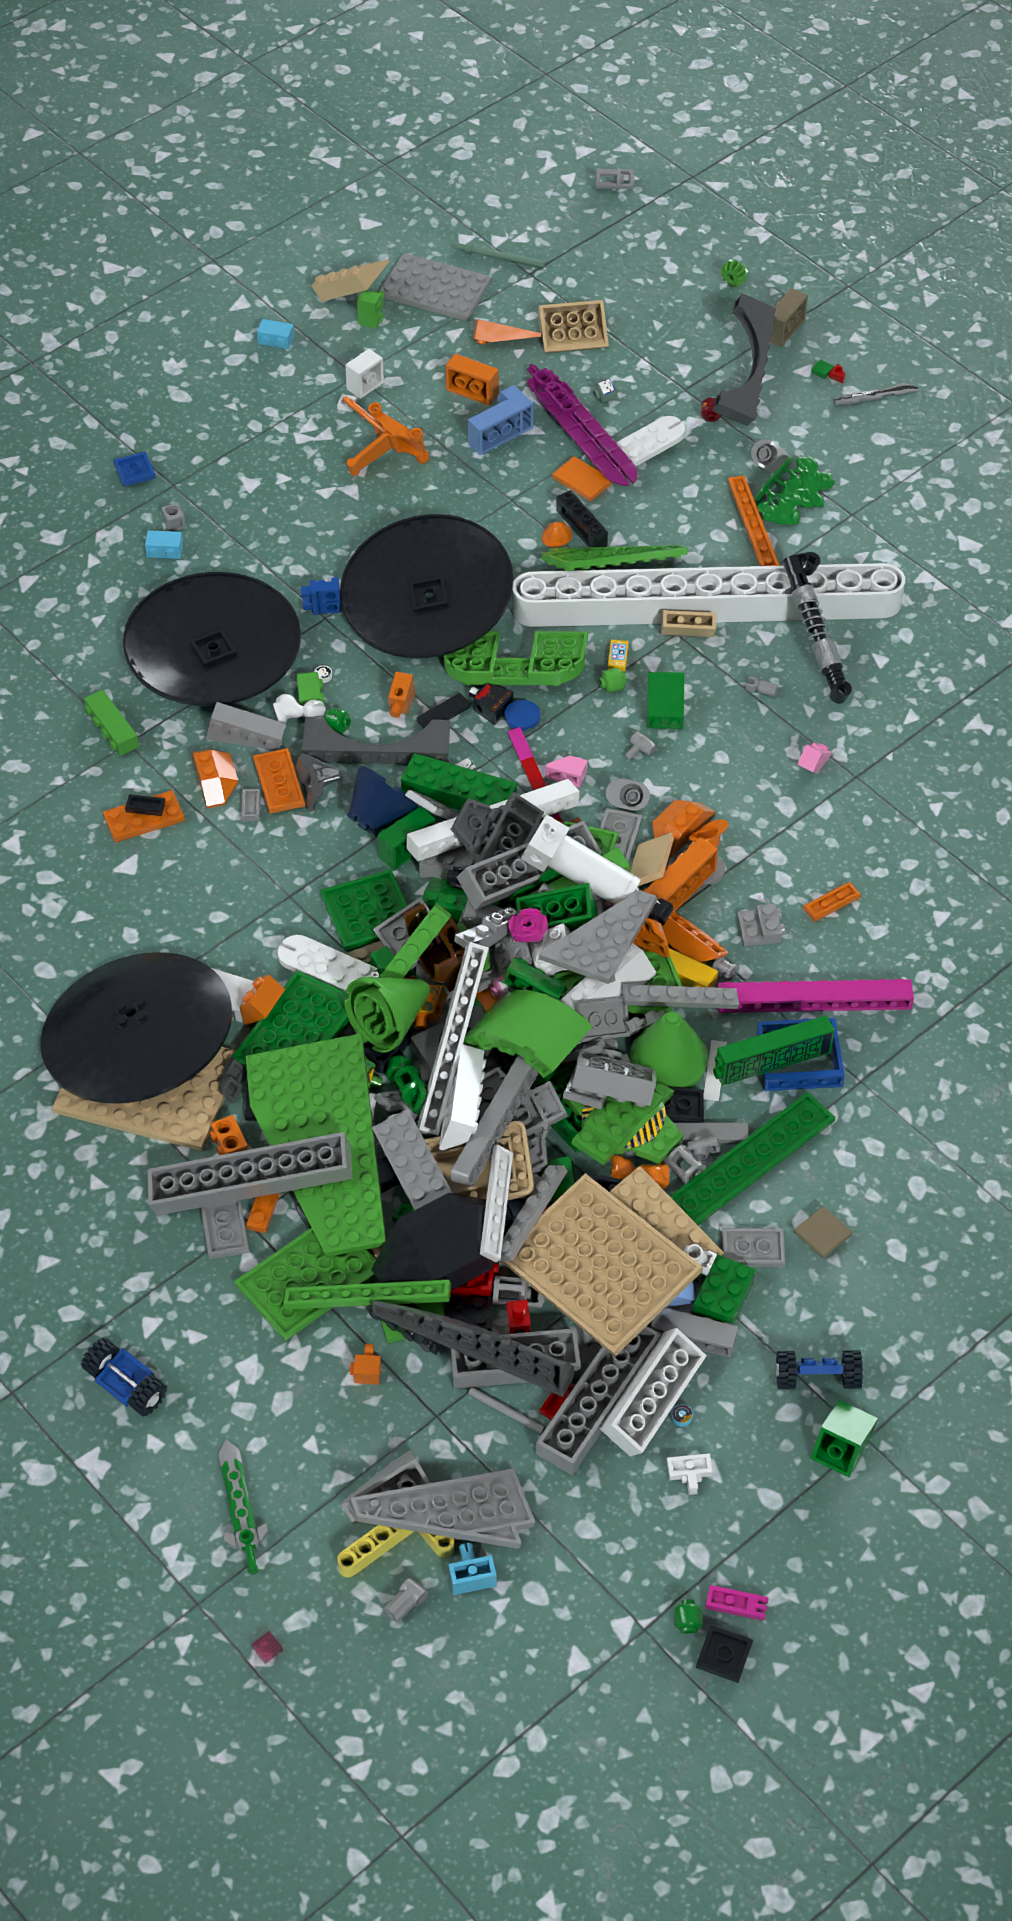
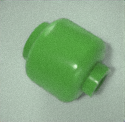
(613, 680)

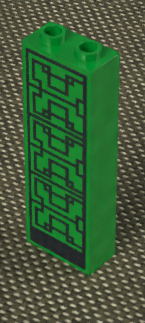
(773, 1050)

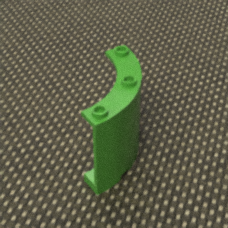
(532, 1027)

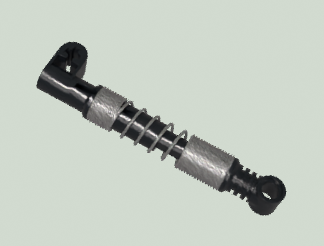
(806, 601)

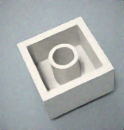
(364, 373)

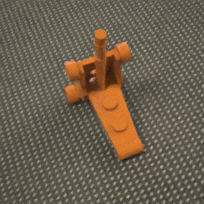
(390, 435)

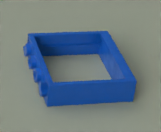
(807, 1079)

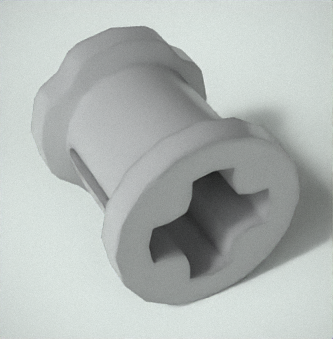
(725, 967)

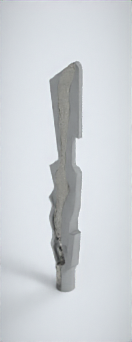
(873, 394)

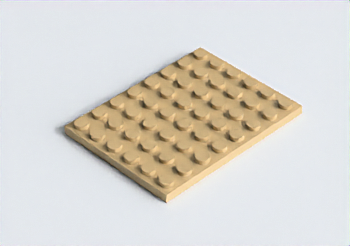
(173, 1117)
(602, 1264)

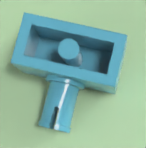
(472, 1572)

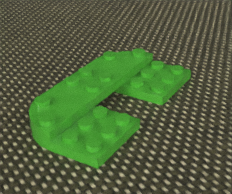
(553, 660)

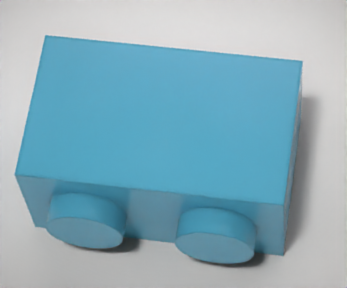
(275, 334)
(164, 544)

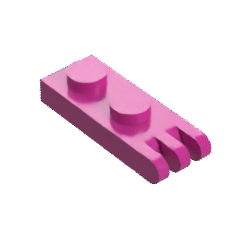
(736, 1602)

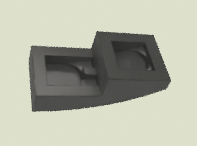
(230, 1080)

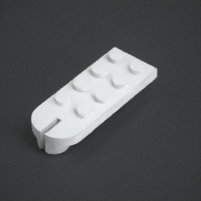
(653, 439)
(321, 962)

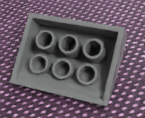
(614, 1079)

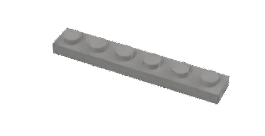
(680, 996)
(531, 1211)

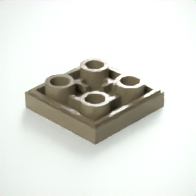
(823, 1232)

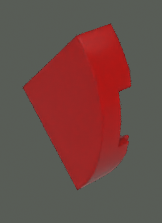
(837, 374)

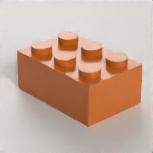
(472, 379)

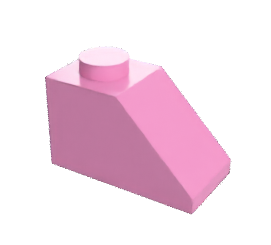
(567, 768)

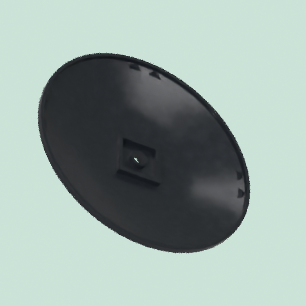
(420, 555)
(237, 614)
(117, 1058)

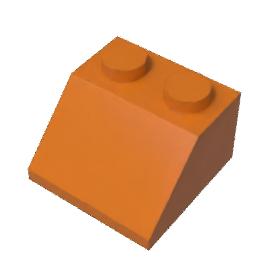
(260, 999)

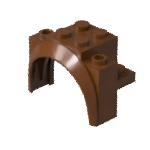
(443, 955)

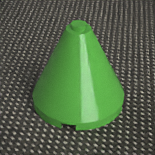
(384, 1008)
(673, 1050)

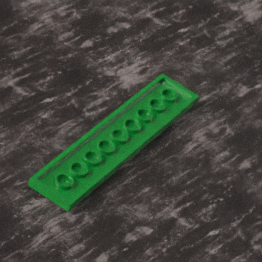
(752, 1158)

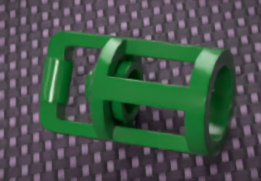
(414, 1092)

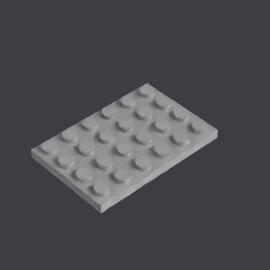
(435, 286)

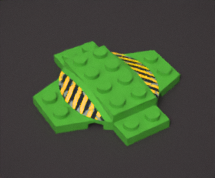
(627, 1127)

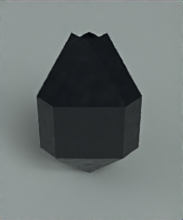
(437, 1243)

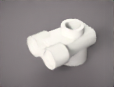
(704, 1258)

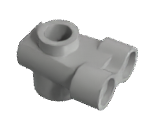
(701, 1147)

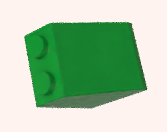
(665, 700)
(843, 1438)

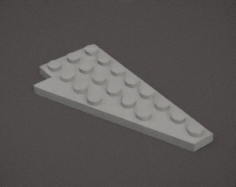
(469, 1508)

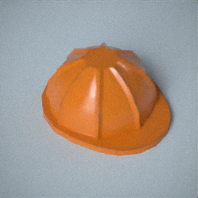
(557, 534)

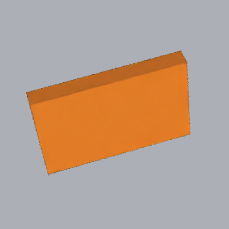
(581, 478)

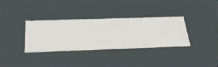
(712, 1085)

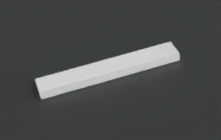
(496, 1203)

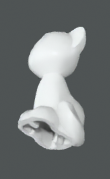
(287, 707)

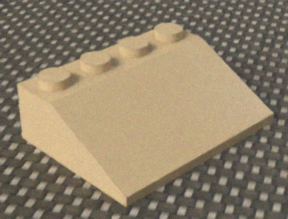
(347, 280)
(573, 326)

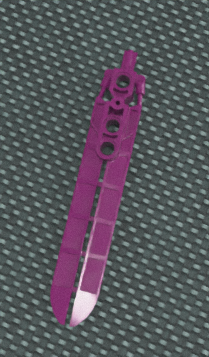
(581, 426)

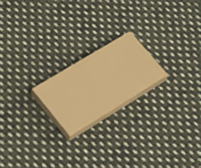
(652, 858)

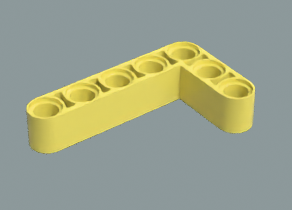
(379, 1547)

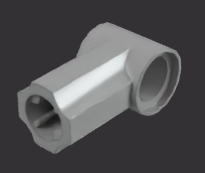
(409, 1595)

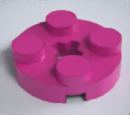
(532, 933)

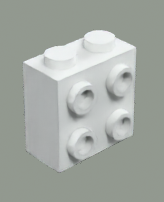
(549, 938)

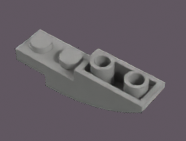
(491, 930)

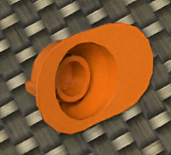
(711, 832)

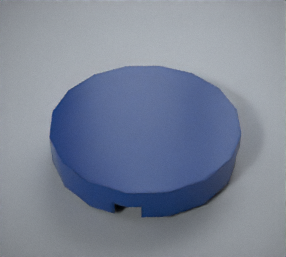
(522, 714)

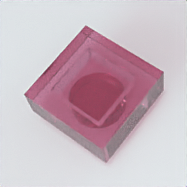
(266, 1647)

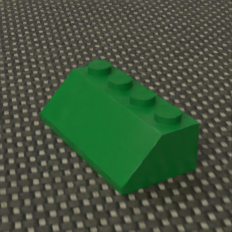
(565, 906)

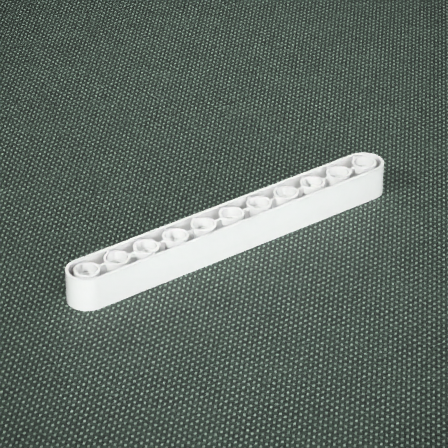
(730, 592)

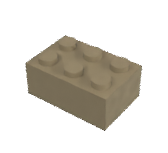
(789, 316)

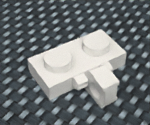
(690, 1469)

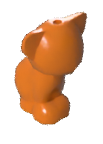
(623, 1167)

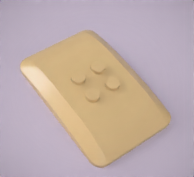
(521, 1176)

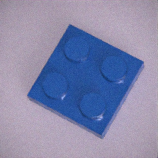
(134, 469)

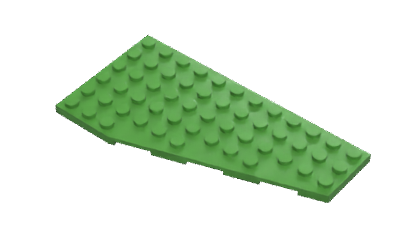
(319, 1093)

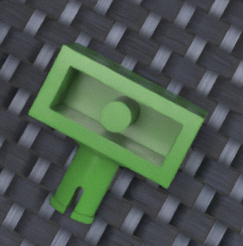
(370, 308)

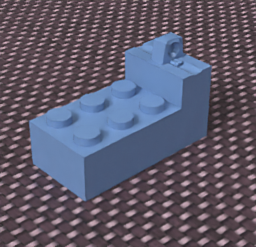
(501, 421)

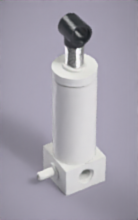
(582, 865)

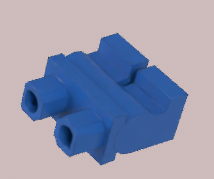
(322, 596)

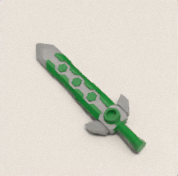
(240, 1507)

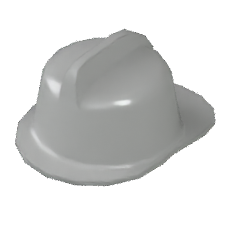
(768, 455)
(627, 794)

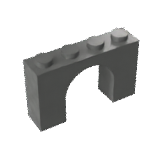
(426, 1043)

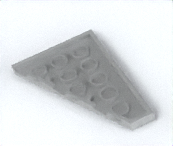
(604, 941)

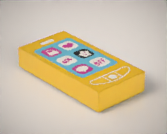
(618, 654)

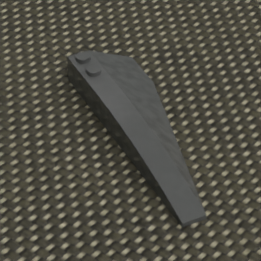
(483, 1345)

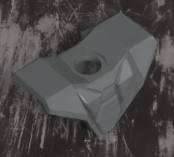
(314, 776)

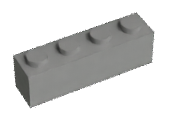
(702, 1331)

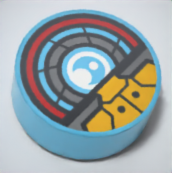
(682, 1415)

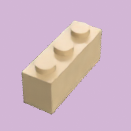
(688, 623)

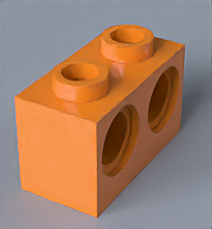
(232, 1138)

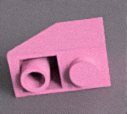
(814, 757)

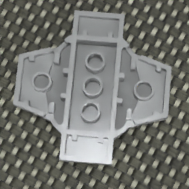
(537, 1112)

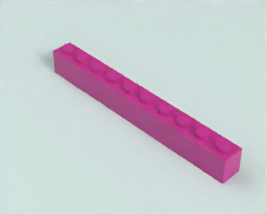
(821, 995)

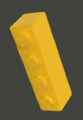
(692, 972)

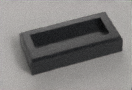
(145, 805)

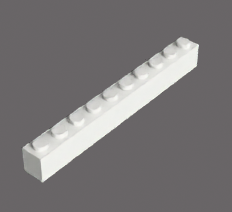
(439, 837)
(452, 1040)

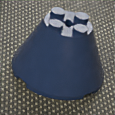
(376, 803)

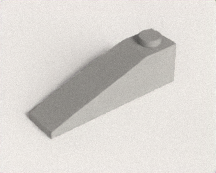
(399, 1474)

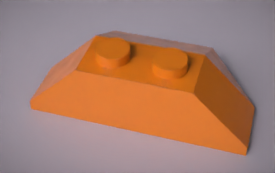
(215, 775)
(681, 820)
(652, 938)
(691, 940)

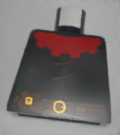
(491, 701)

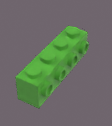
(110, 722)

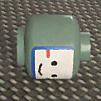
(606, 390)

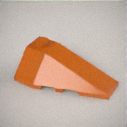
(493, 332)

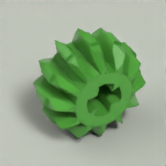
(734, 272)

